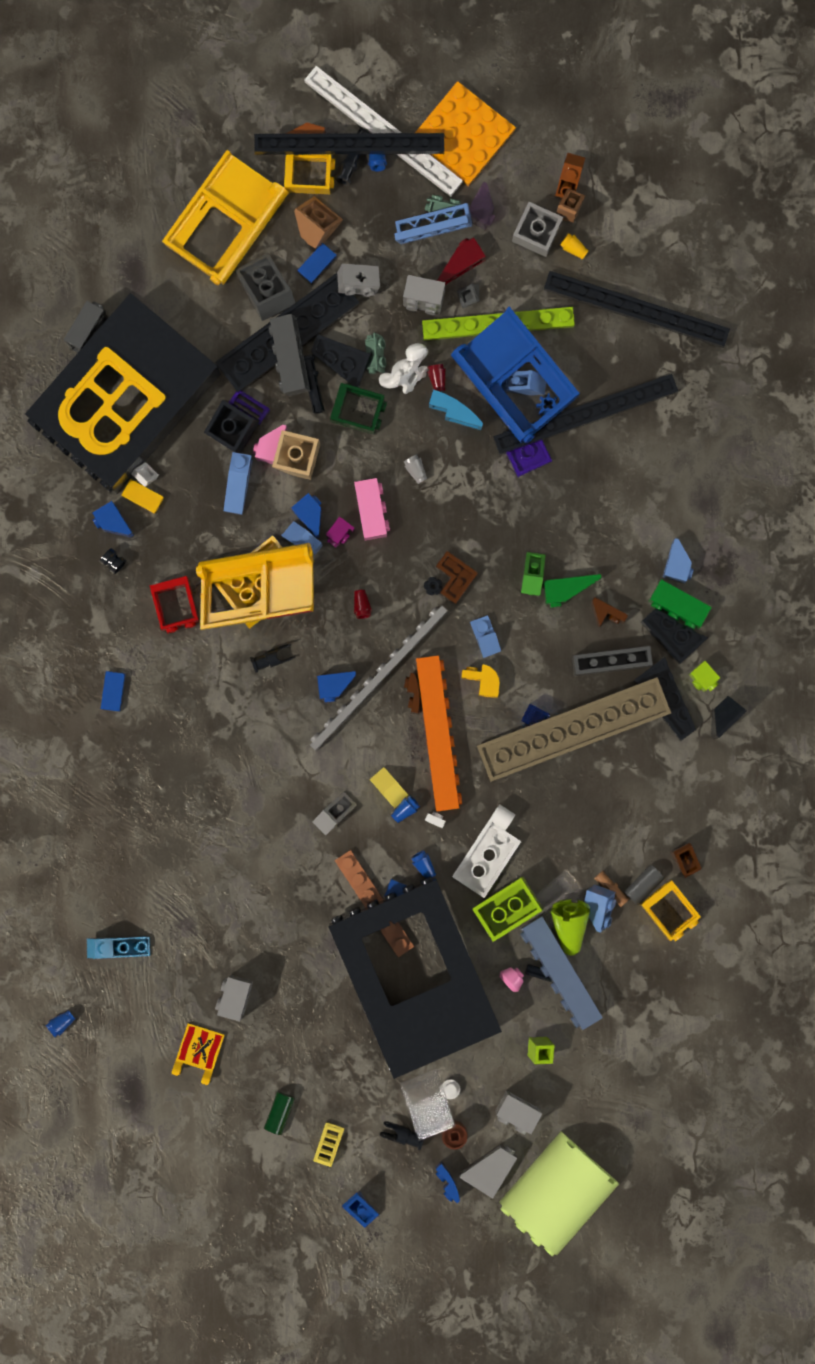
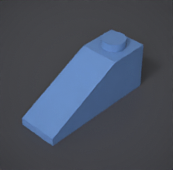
(237, 482)

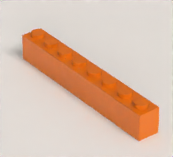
(437, 733)

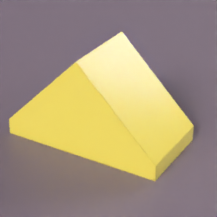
(389, 787)

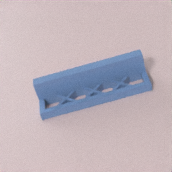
(433, 228)

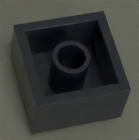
(231, 426)

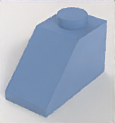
(525, 383)
(297, 535)
(678, 564)

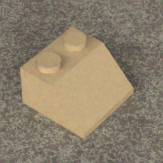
(296, 454)

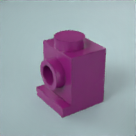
(339, 532)

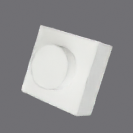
(145, 474)
(435, 819)

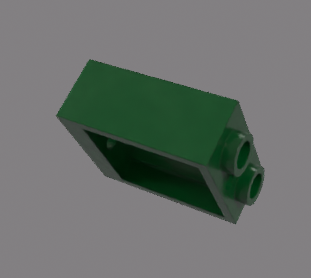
(339, 403)

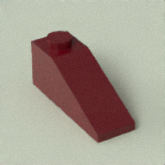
(464, 259)

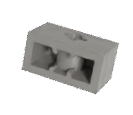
(358, 279)

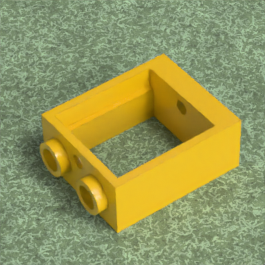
(309, 189)
(691, 922)

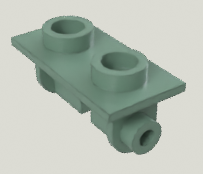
(437, 203)
(376, 344)

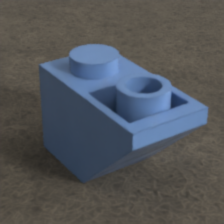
(601, 904)

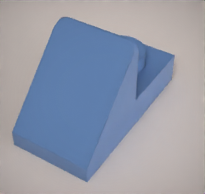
(485, 636)

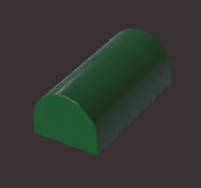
(279, 1113)

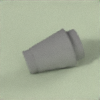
(415, 468)

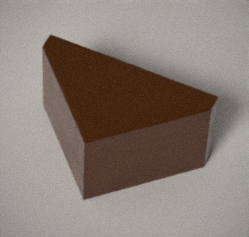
(686, 859)

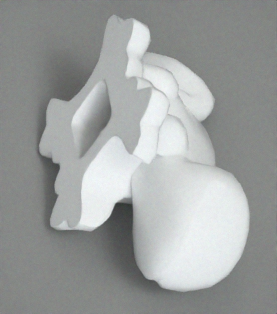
(406, 371)

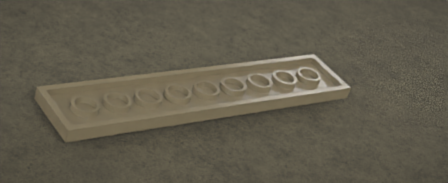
(574, 729)

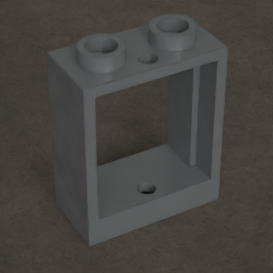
(85, 326)

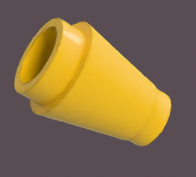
(573, 246)

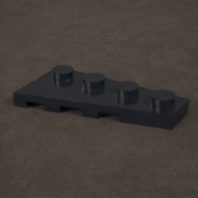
(679, 719)

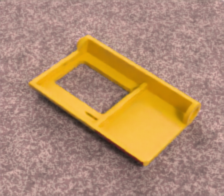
(285, 584)

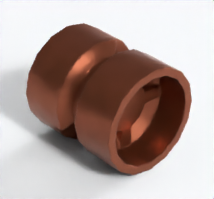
(455, 1137)

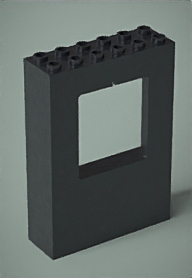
(430, 1022)

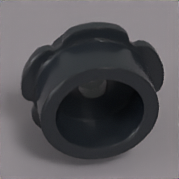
(433, 581)

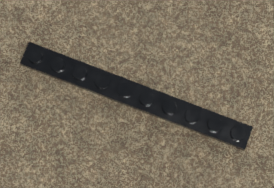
(349, 143)
(636, 309)
(593, 412)

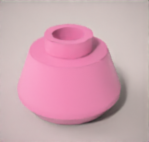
(512, 978)

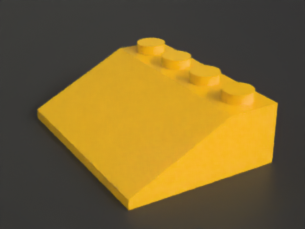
(246, 591)

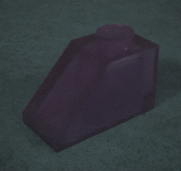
(482, 208)

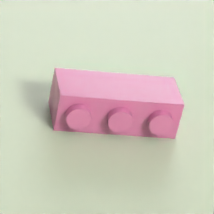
(371, 509)

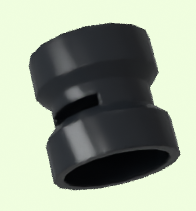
(112, 561)

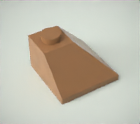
(316, 221)

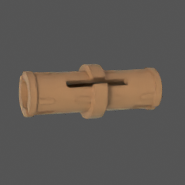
(607, 883)

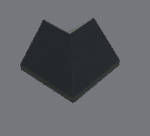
(725, 716)

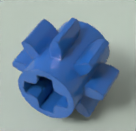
(547, 400)

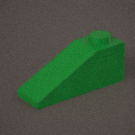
(562, 590)

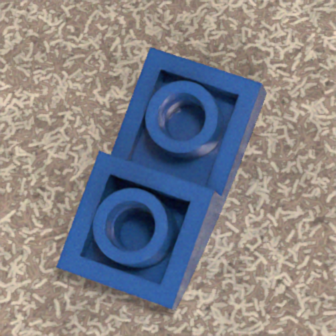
(451, 1191)

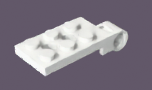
(494, 838)

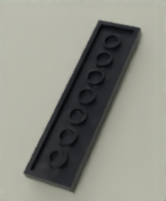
(314, 315)

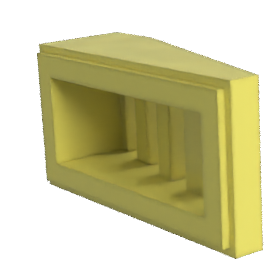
(328, 1162)

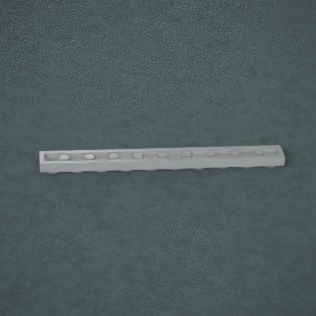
(383, 671)

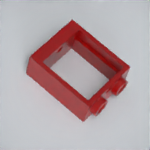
(168, 586)

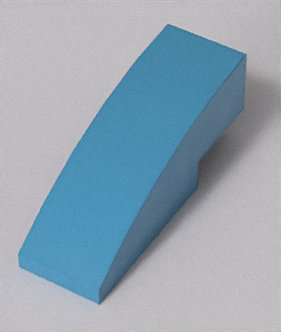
(455, 410)

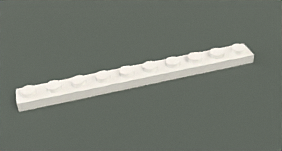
(374, 123)

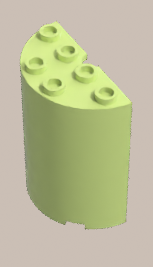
(557, 1194)

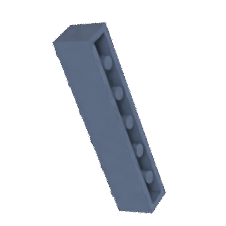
(561, 973)

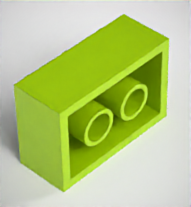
(508, 909)

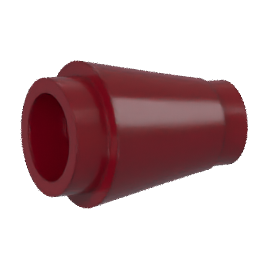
(437, 376)
(362, 607)

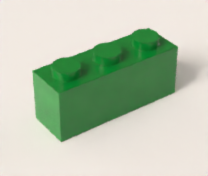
(679, 605)

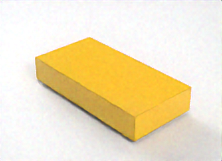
(142, 496)

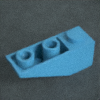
(118, 947)

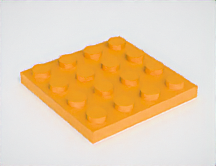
(470, 132)

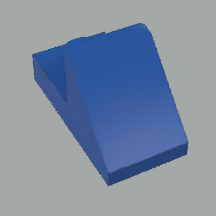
(360, 1209)

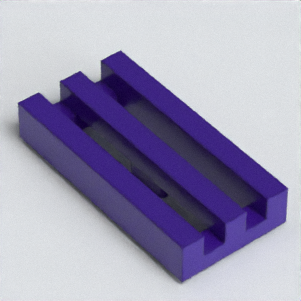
(261, 415)

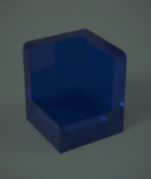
(534, 715)

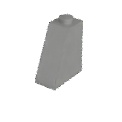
(490, 1170)

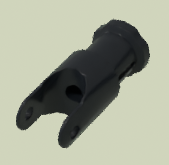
(269, 659)
(403, 1136)

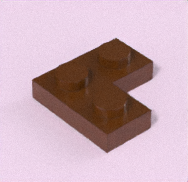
(460, 576)

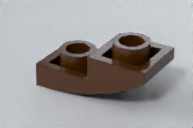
(412, 687)

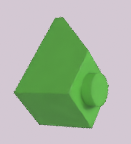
(533, 573)

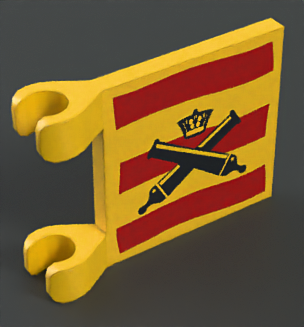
(199, 1049)

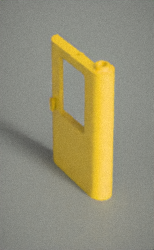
(239, 195)

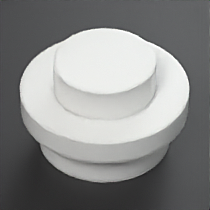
(451, 1088)

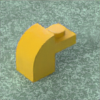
(488, 680)

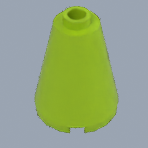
(570, 924)

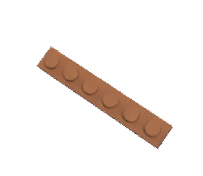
(367, 892)

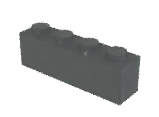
(289, 355)
(612, 661)

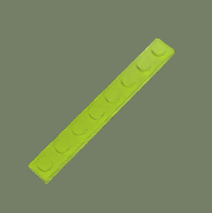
(474, 325)

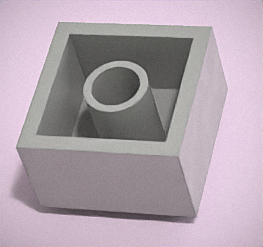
(537, 229)
(423, 295)
(234, 998)
(518, 1112)

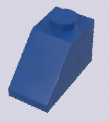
(309, 513)
(111, 520)
(334, 685)

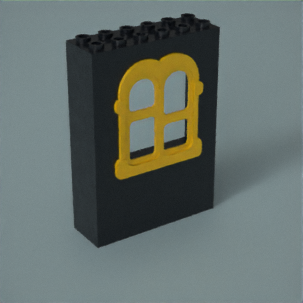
(147, 357)

